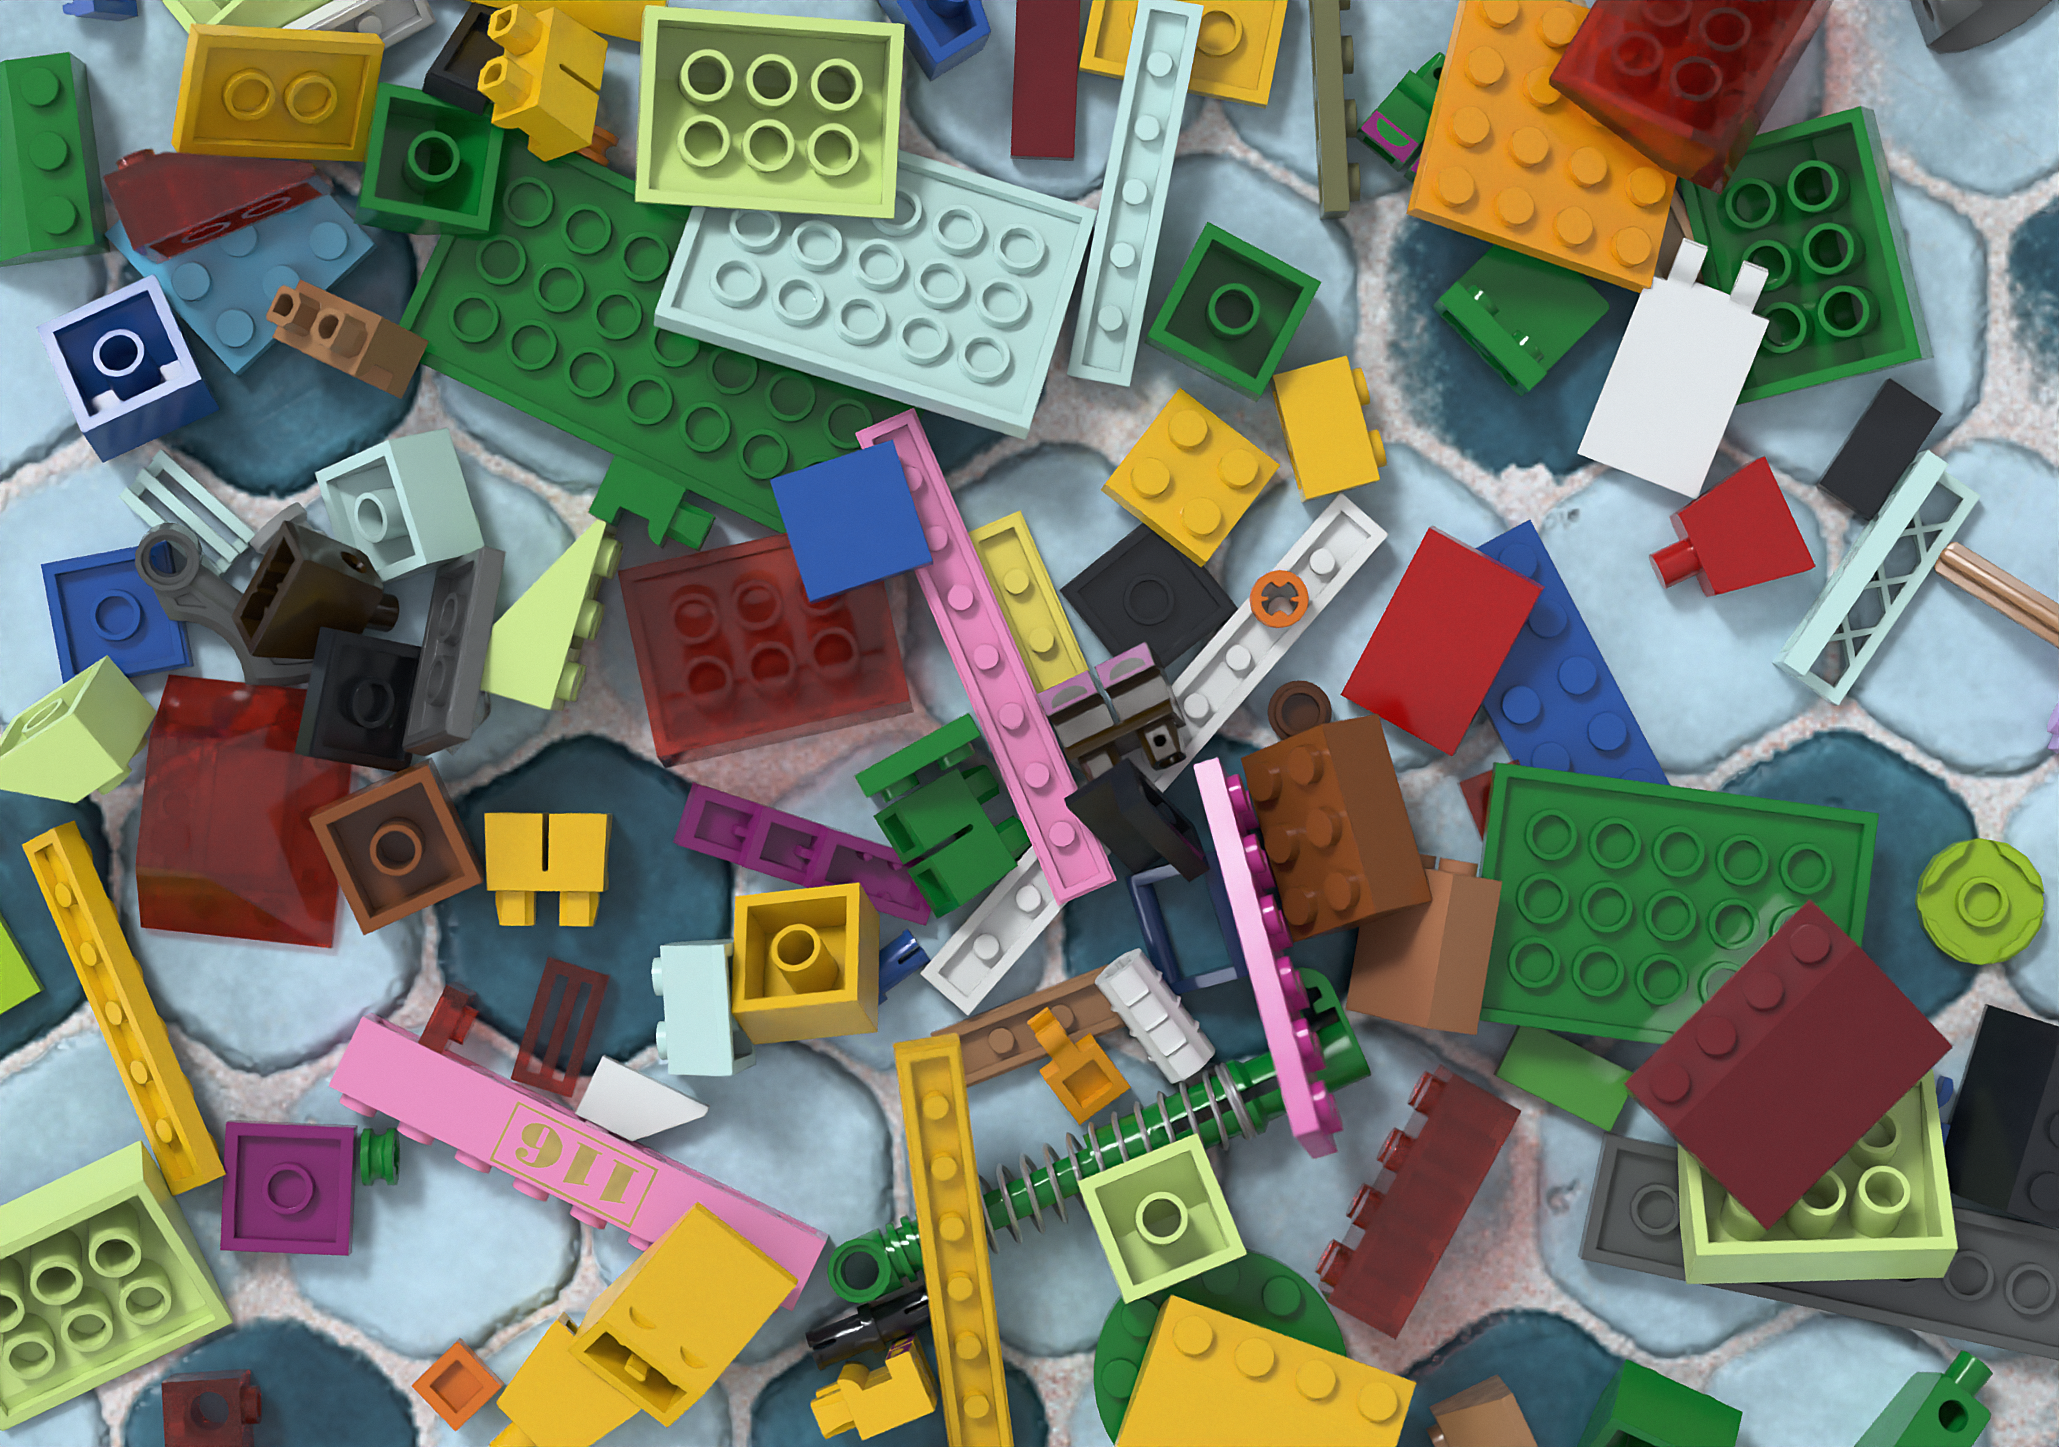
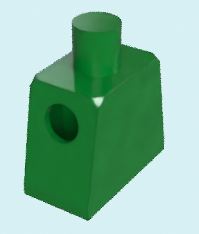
(1934, 1409)

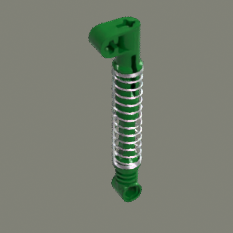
(1116, 1143)

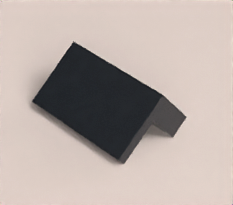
(1138, 821)

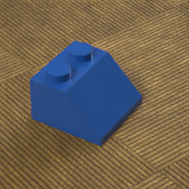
(127, 368)

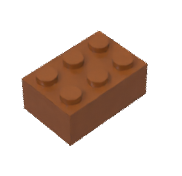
(1336, 828)

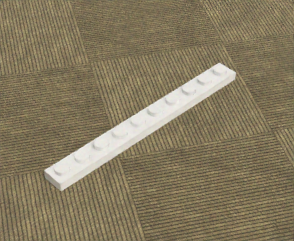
(1207, 697)

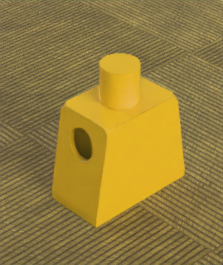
(559, 1398)

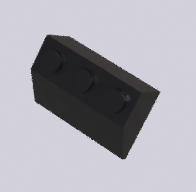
(2007, 1118)

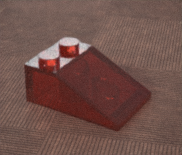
(190, 200)

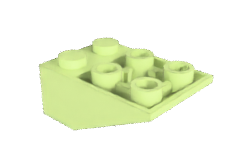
(541, 636)

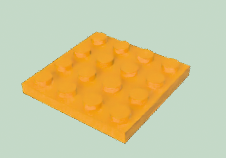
(1526, 162)

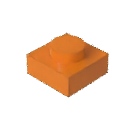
(457, 1384)

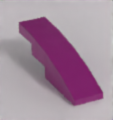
(798, 850)

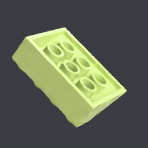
(768, 112)
(1869, 1217)
(96, 1282)

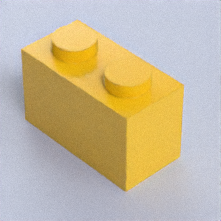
(1327, 428)

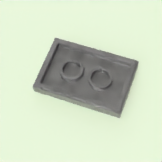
(453, 652)

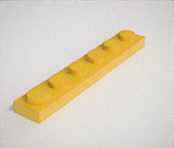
(124, 1008)

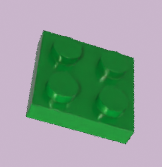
(896, 772)

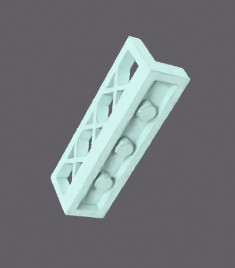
(1860, 565)

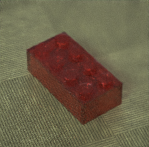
(1416, 1199)

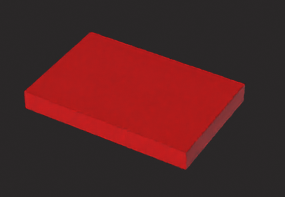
(1442, 640)

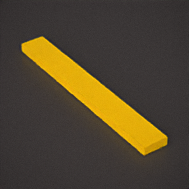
(953, 1241)

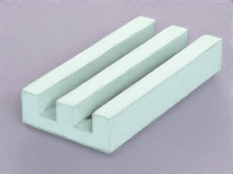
(148, 480)

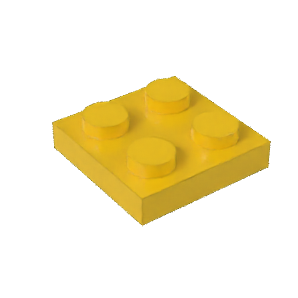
(1190, 477)

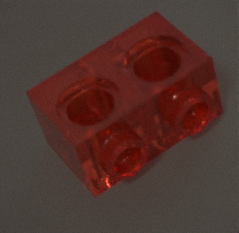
(190, 1428)

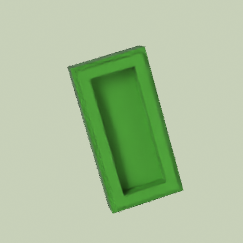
(1565, 1075)

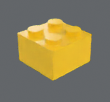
(806, 964)

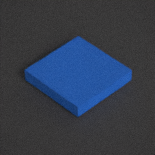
(851, 522)
(108, 609)

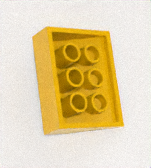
(1247, 1386)

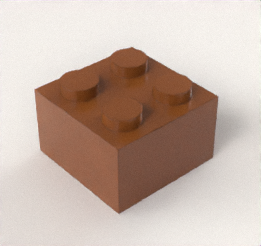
(397, 846)

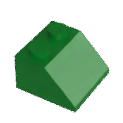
(427, 165)
(1655, 1411)

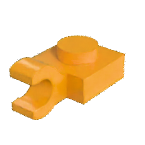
(1079, 1071)

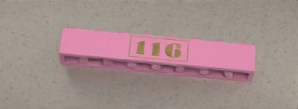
(551, 1147)

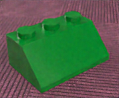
(48, 162)

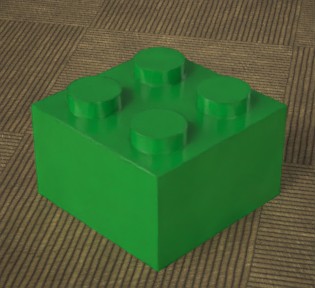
(1232, 312)

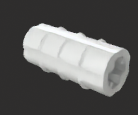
(1155, 1016)

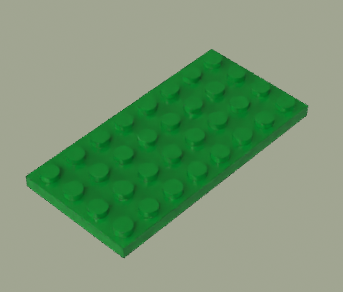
(561, 326)

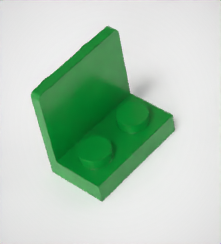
(1520, 313)

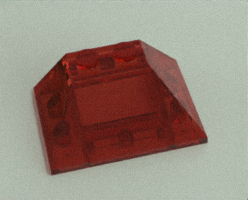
(229, 817)

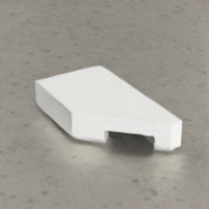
(634, 1102)

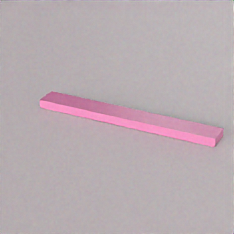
(994, 672)

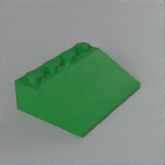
(1828, 229)

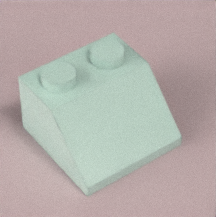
(403, 505)
(698, 1023)

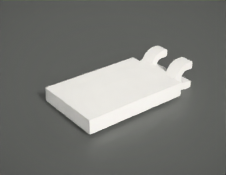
(1677, 375)

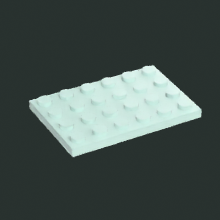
(925, 308)

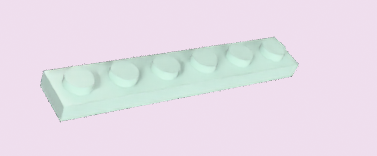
(1135, 190)

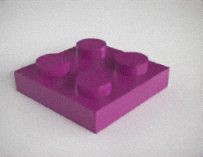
(288, 1187)

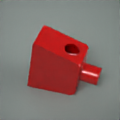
(1734, 535)

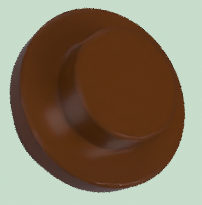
(1298, 708)

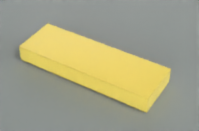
(1028, 601)

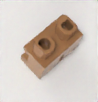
(346, 337)

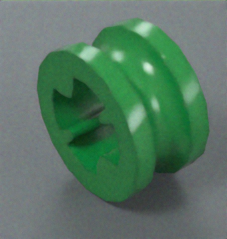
(380, 1156)

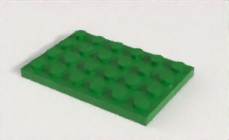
(1649, 895)

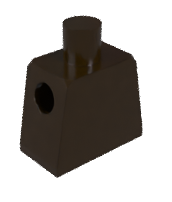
(308, 585)

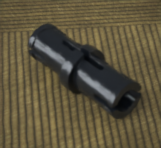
(870, 1328)

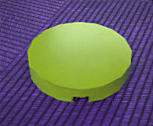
(1980, 901)

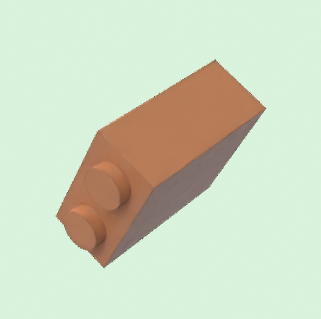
(1432, 958)

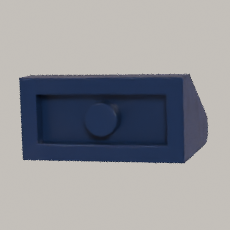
(1156, 933)

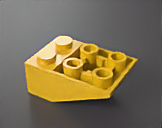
(680, 1314)

